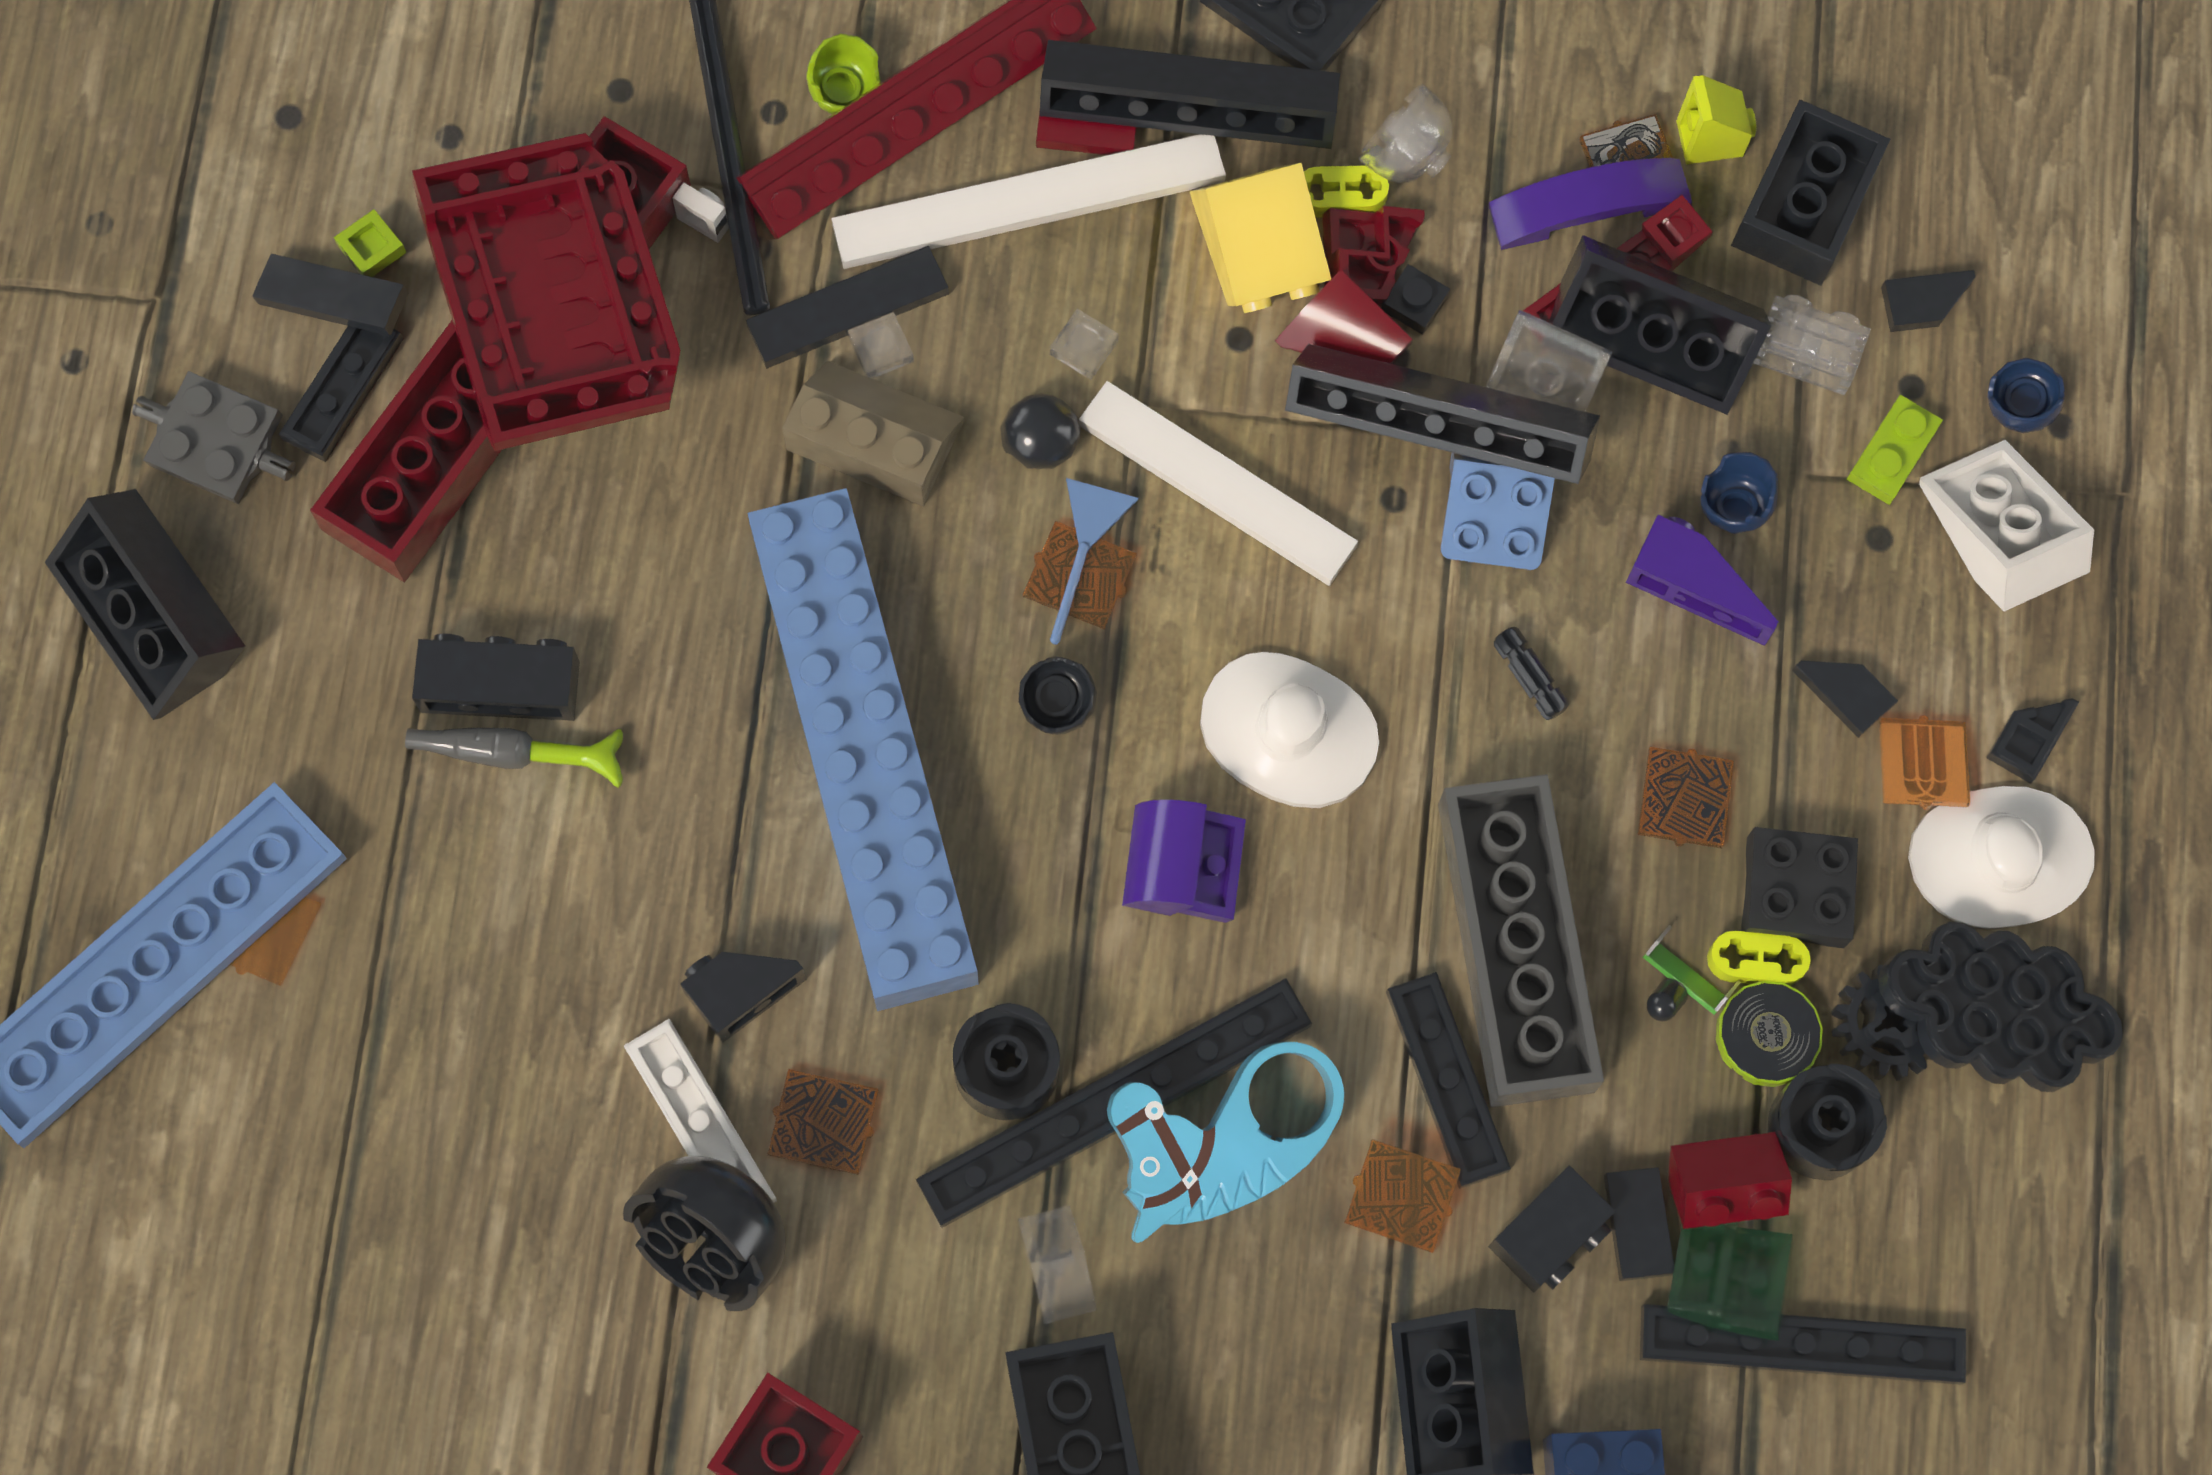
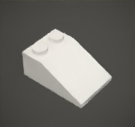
(2009, 525)

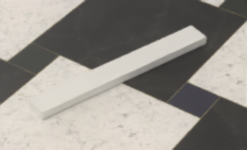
(1028, 200)

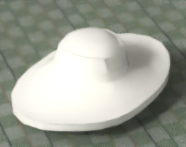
(1289, 730)
(2002, 858)

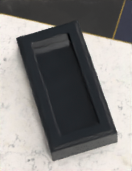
(1639, 1224)

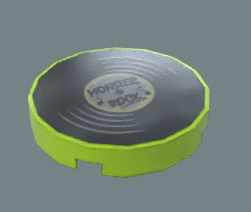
(1769, 1033)

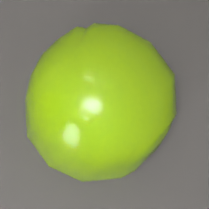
(841, 71)

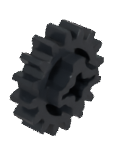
(1898, 1040)

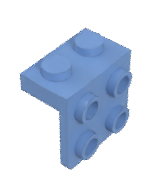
(1495, 514)

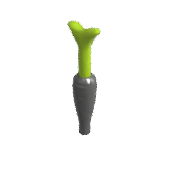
(516, 749)

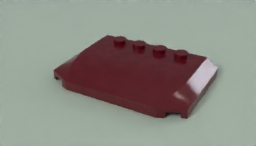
(549, 289)

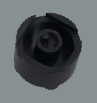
(992, 1036)
(1856, 1121)

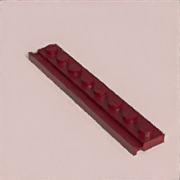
(908, 109)

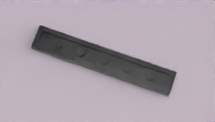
(1812, 1347)

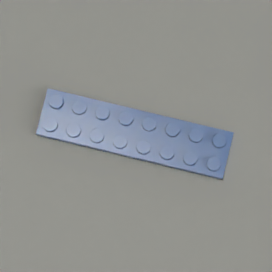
(157, 959)

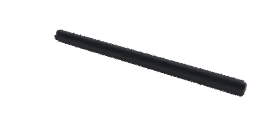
(729, 156)

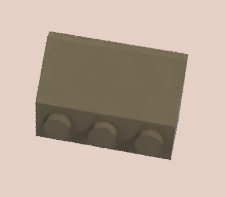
(871, 432)

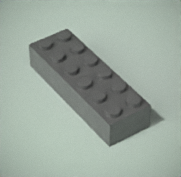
(1520, 941)

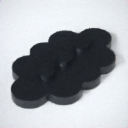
(2000, 1007)

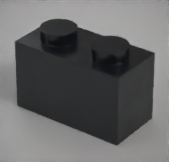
(1552, 1230)

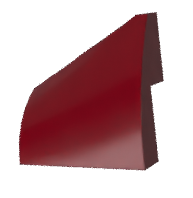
(1369, 245)
(1346, 321)

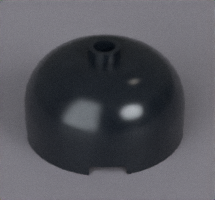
(724, 1206)

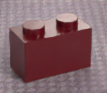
(1729, 1180)

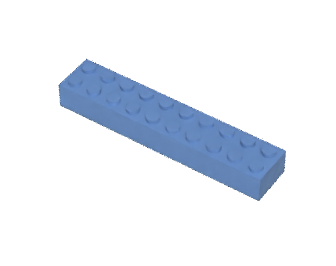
(863, 750)

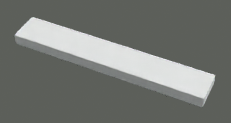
(1218, 483)

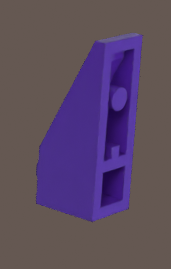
(1694, 576)

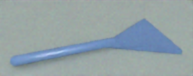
(1093, 514)

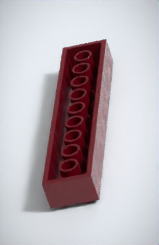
(431, 437)

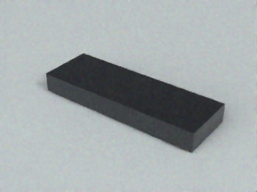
(330, 294)
(339, 390)

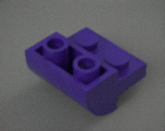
(1184, 860)

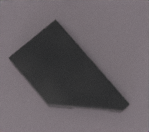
(1923, 300)
(1848, 692)
(2030, 738)

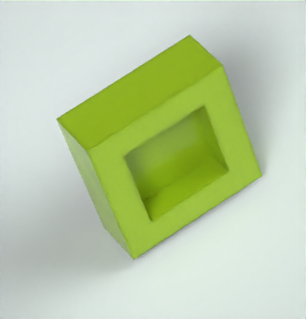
(370, 244)

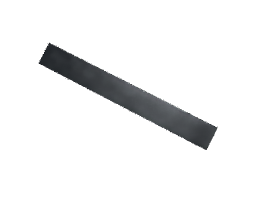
(1082, 1117)

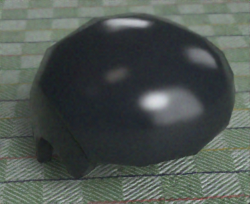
(1040, 431)
(1057, 695)

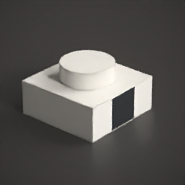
(701, 211)

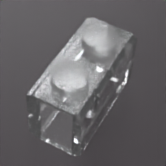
(1813, 343)

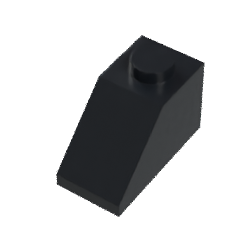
(738, 988)

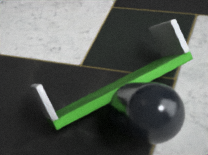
(1673, 992)

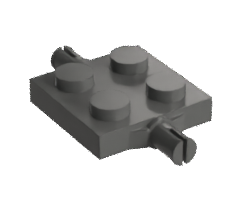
(213, 437)

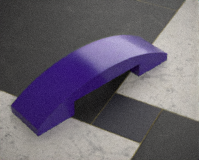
(1587, 197)

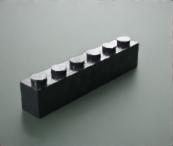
(1189, 94)
(1442, 413)

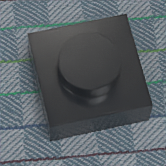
(1415, 299)

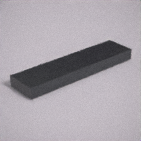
(845, 305)
(1448, 1080)

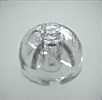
(1411, 139)

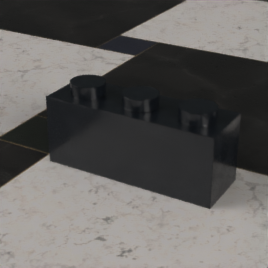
(496, 678)

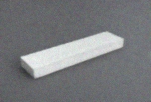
(689, 1100)

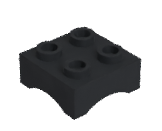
(1801, 886)

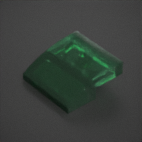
(1732, 1278)

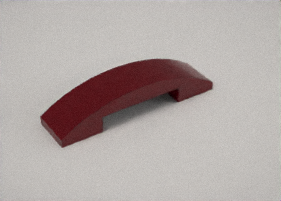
(1664, 241)

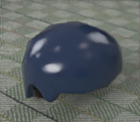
(2026, 395)
(1740, 493)

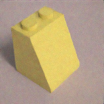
(1262, 236)

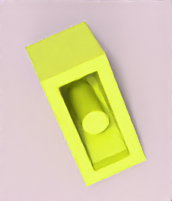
(1714, 122)

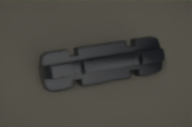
(1531, 673)

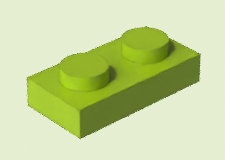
(1894, 449)

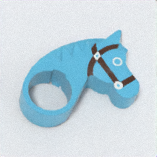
(1198, 1174)

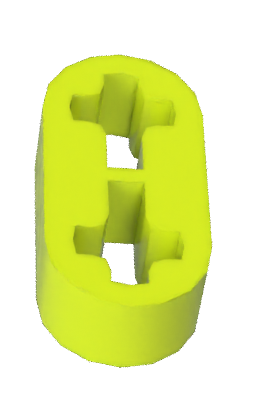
(1342, 188)
(1760, 946)

